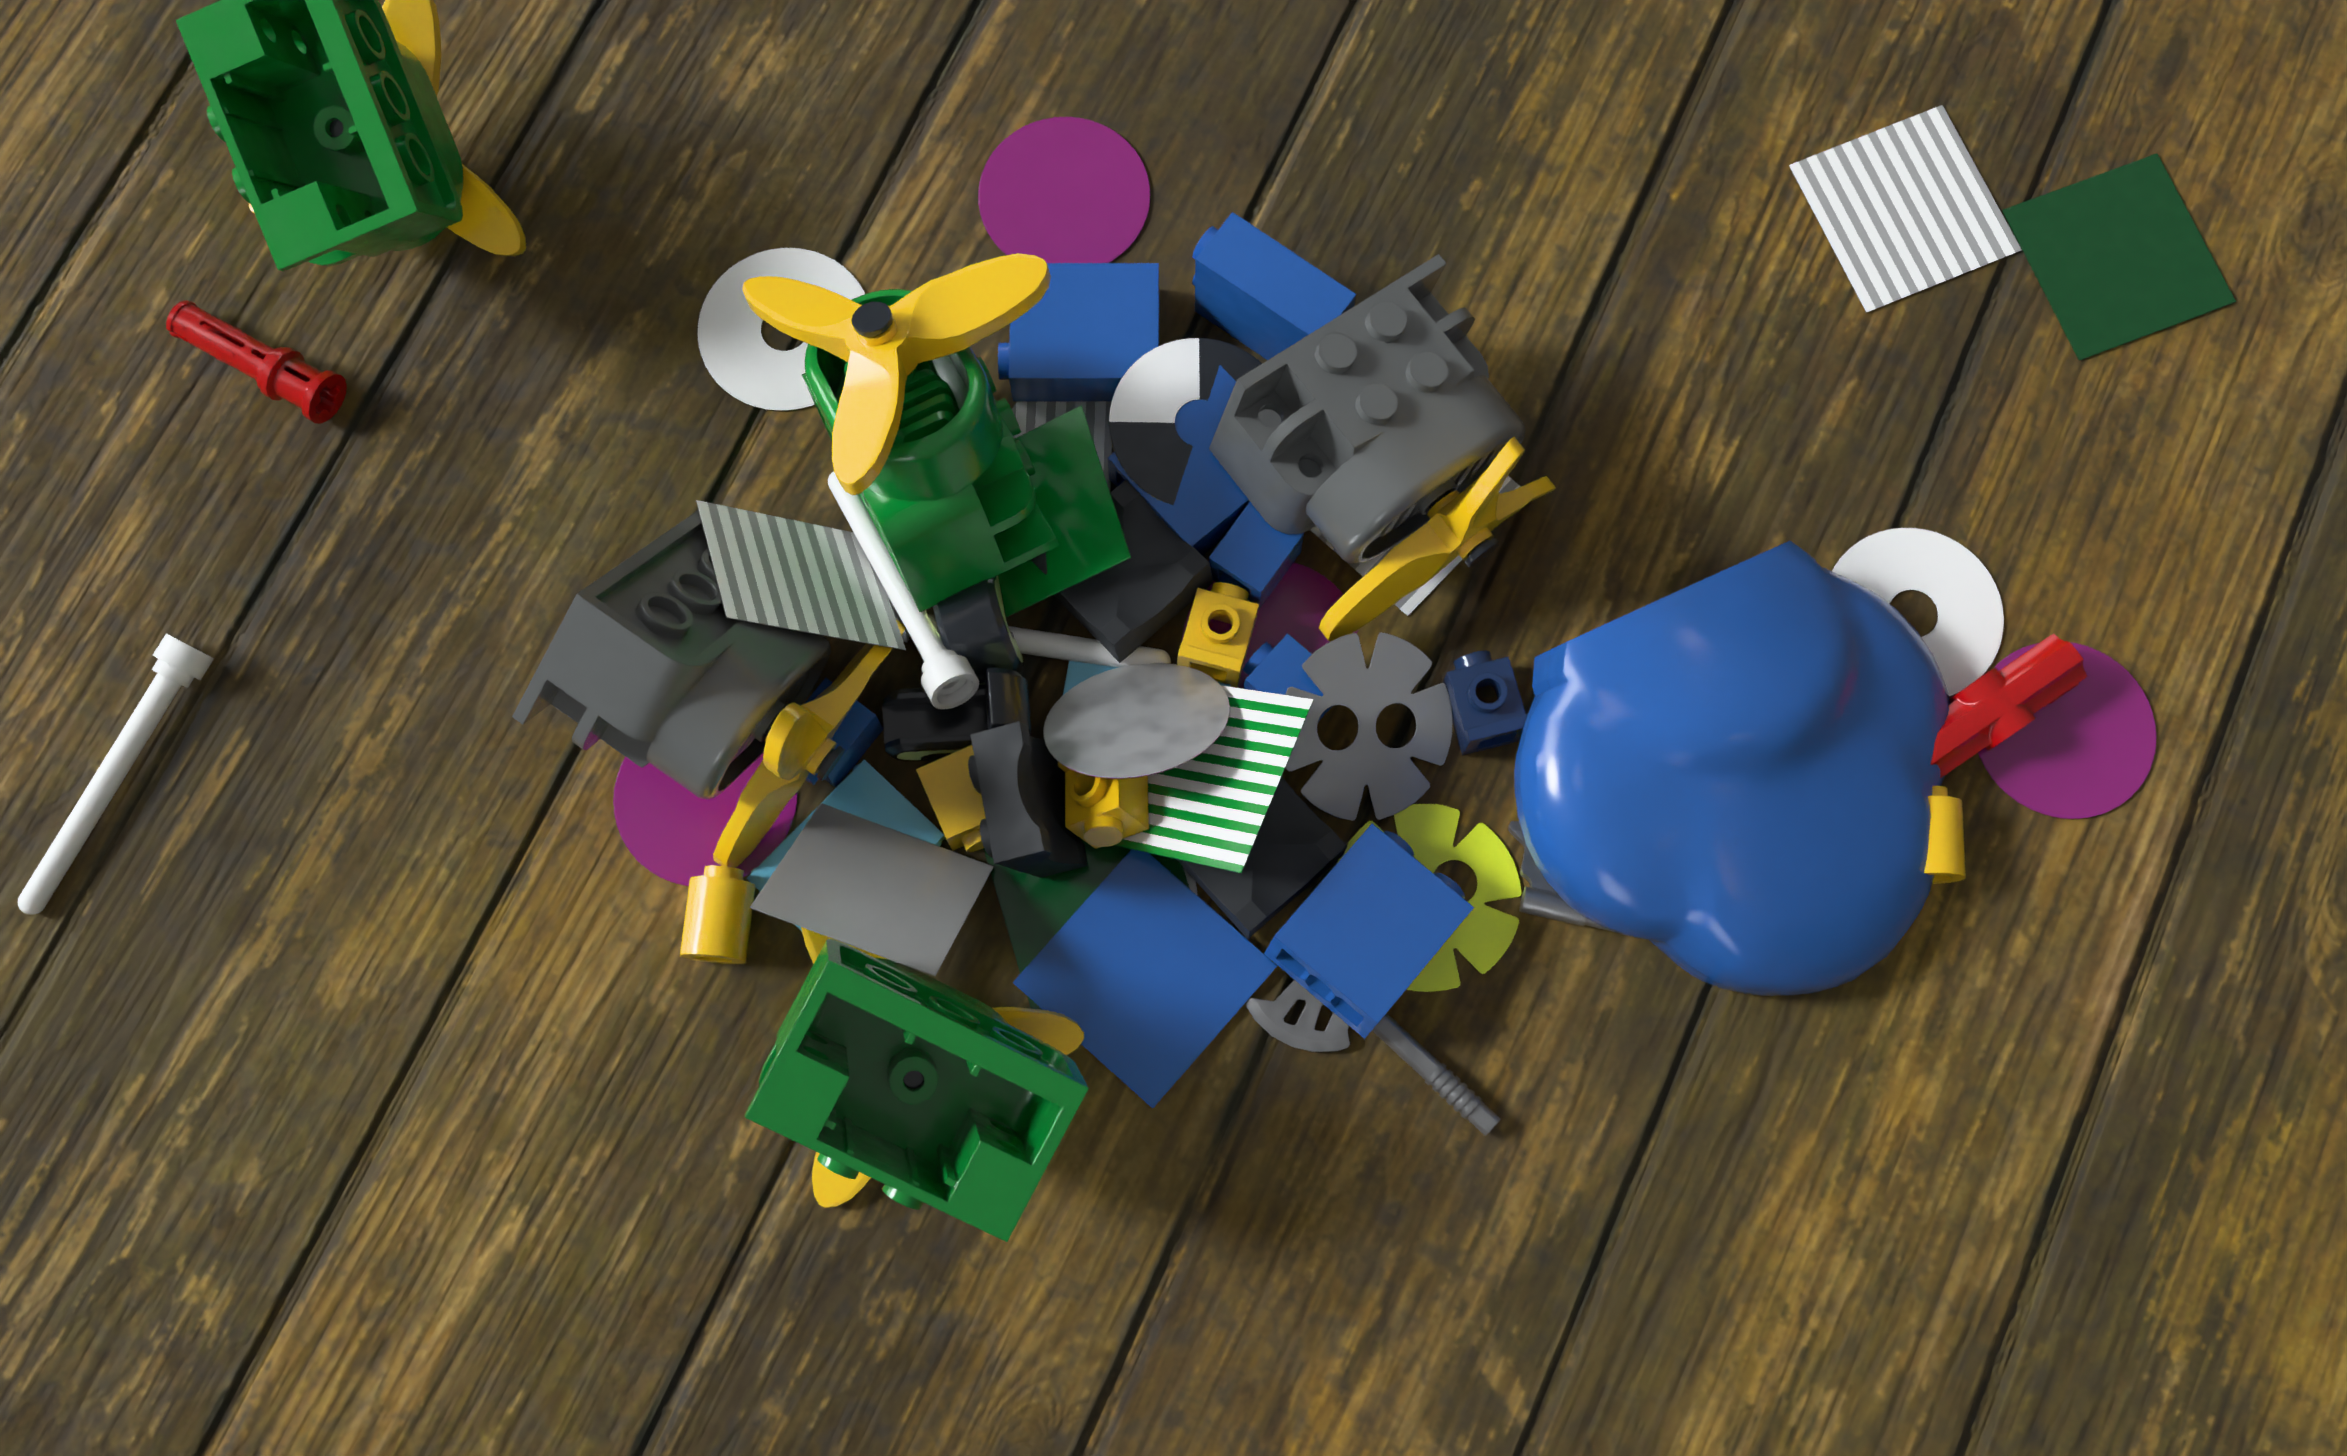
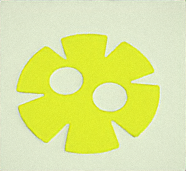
(1485, 931)

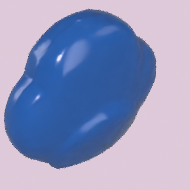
(1740, 775)

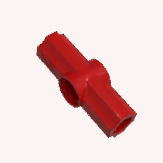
(2006, 701)

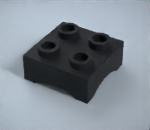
(1142, 593)
(1022, 803)
(1284, 861)

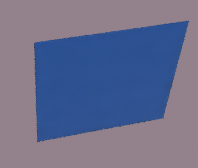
(1146, 974)

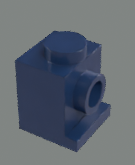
(1480, 723)

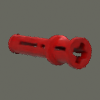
(278, 371)

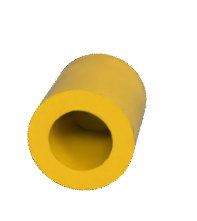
(1946, 838)
(718, 916)

